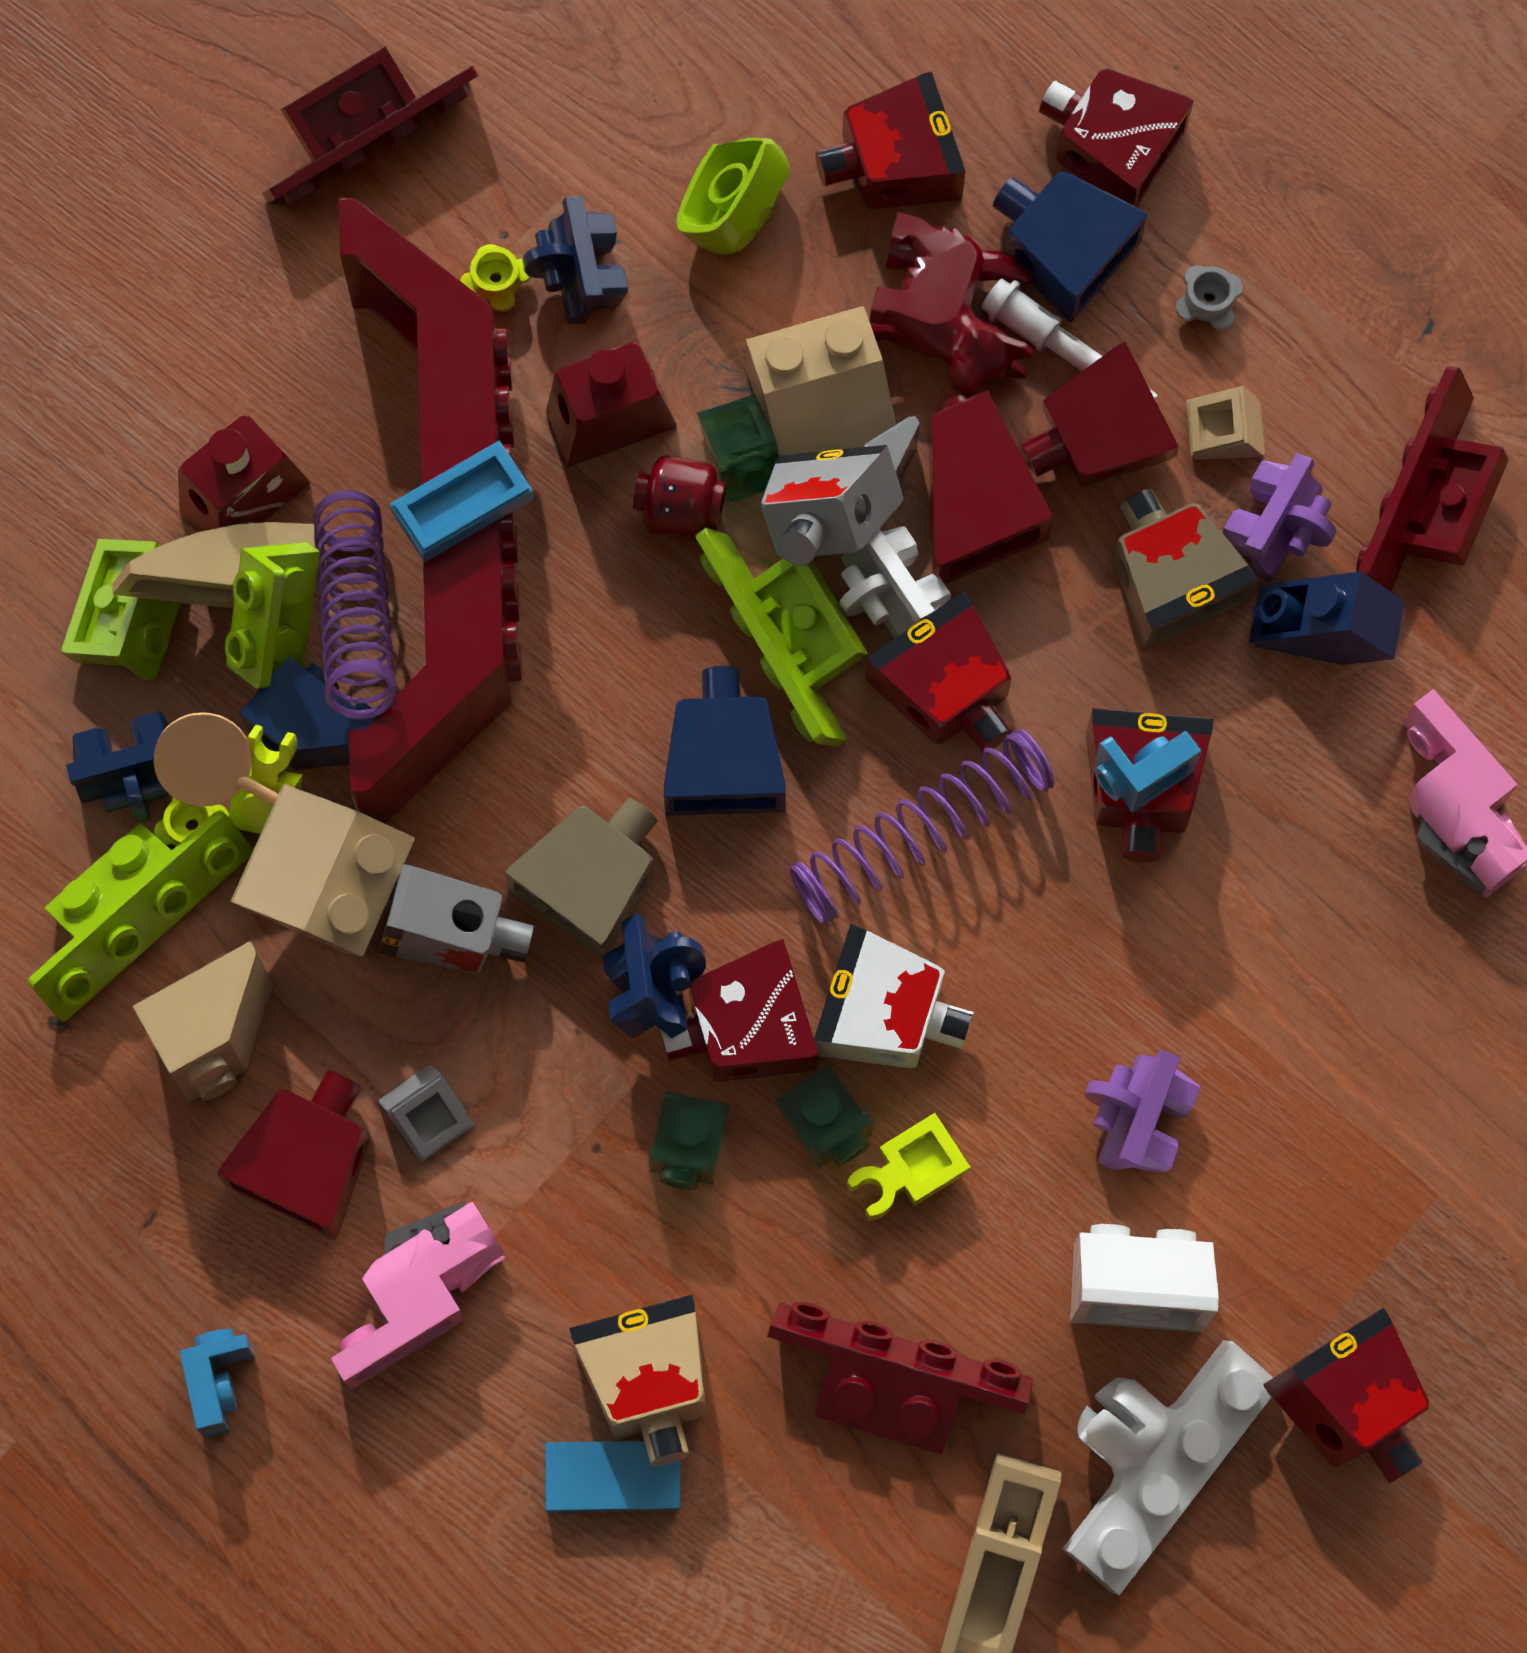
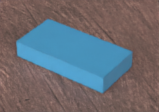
(461, 501)
(608, 1478)

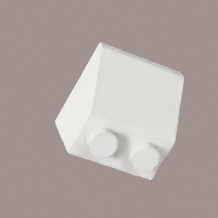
(1143, 1280)

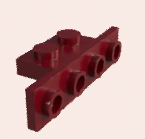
(354, 110)
(1439, 491)
(894, 1383)

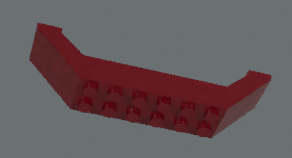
(472, 585)

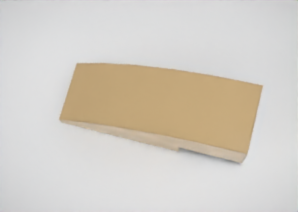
(203, 564)
(1002, 1557)

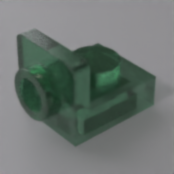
(740, 445)
(826, 1119)
(688, 1141)

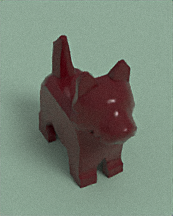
(936, 300)

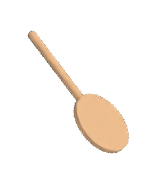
(206, 761)

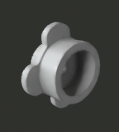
(1213, 281)

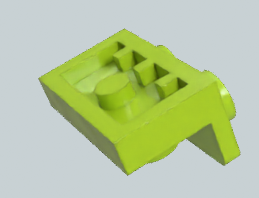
(271, 609)
(116, 627)

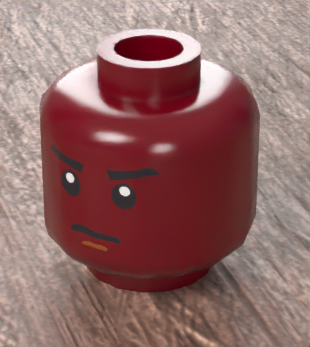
(680, 498)

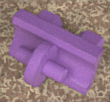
(1289, 521)
(1132, 1108)

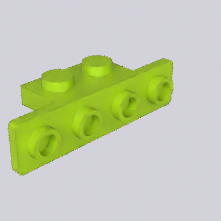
(795, 626)
(129, 904)

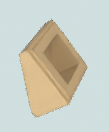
(1225, 425)

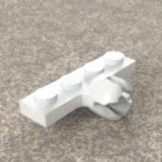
(1160, 1458)

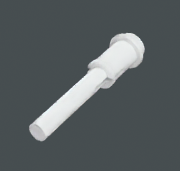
(1036, 324)

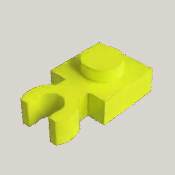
(267, 769)
(917, 1162)

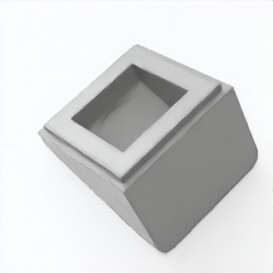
(901, 442)
(426, 1112)

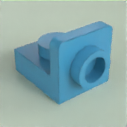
(1156, 768)
(211, 1392)

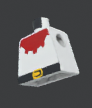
(886, 1005)

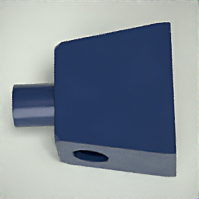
(1069, 237)
(723, 752)

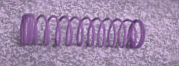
(366, 665)
(810, 884)

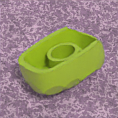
(732, 194)

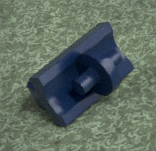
(569, 263)
(120, 776)
(652, 978)

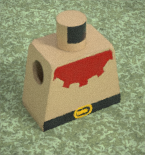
(646, 1374)

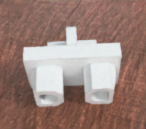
(884, 585)

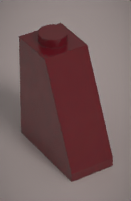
(979, 490)

